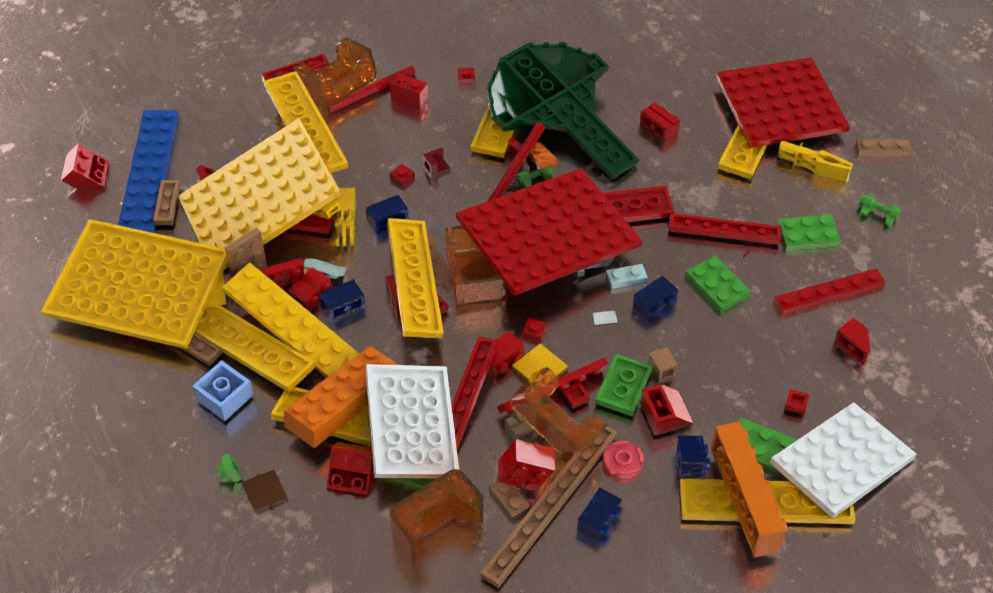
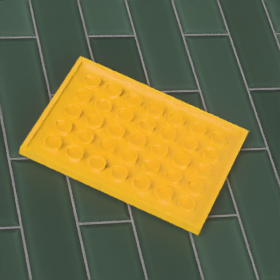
(261, 189)
(136, 283)

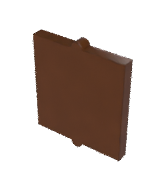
(264, 491)

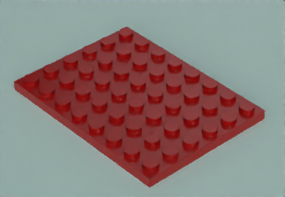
(548, 230)

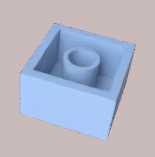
(223, 390)

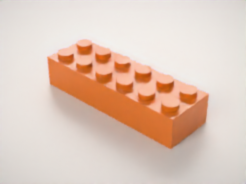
(333, 400)
(748, 489)

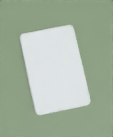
(604, 317)

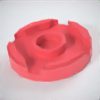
(623, 459)

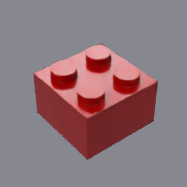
(526, 465)

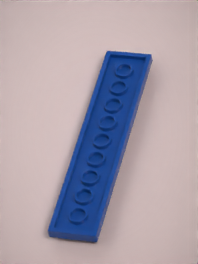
(148, 169)

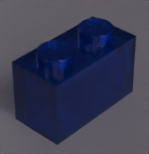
(378, 213)
(655, 298)
(342, 300)
(692, 457)
(599, 514)

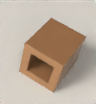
(663, 364)

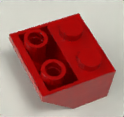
(84, 169)
(664, 409)
(350, 468)

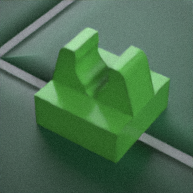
(228, 469)

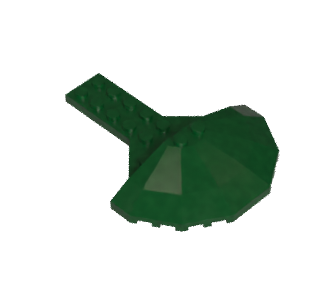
(558, 89)

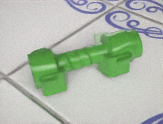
(523, 179)
(869, 204)

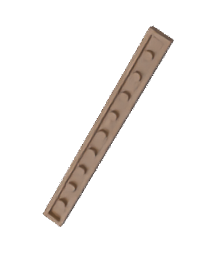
(545, 509)

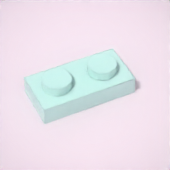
(332, 270)
(626, 276)

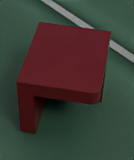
(435, 163)

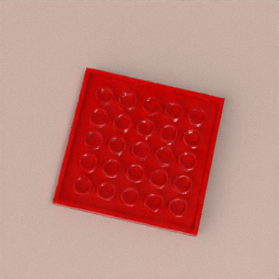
(781, 102)

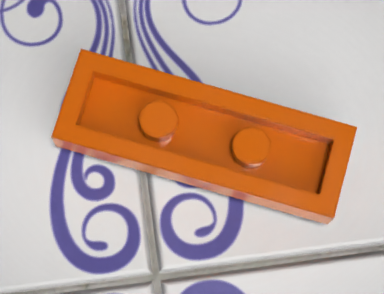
(542, 156)

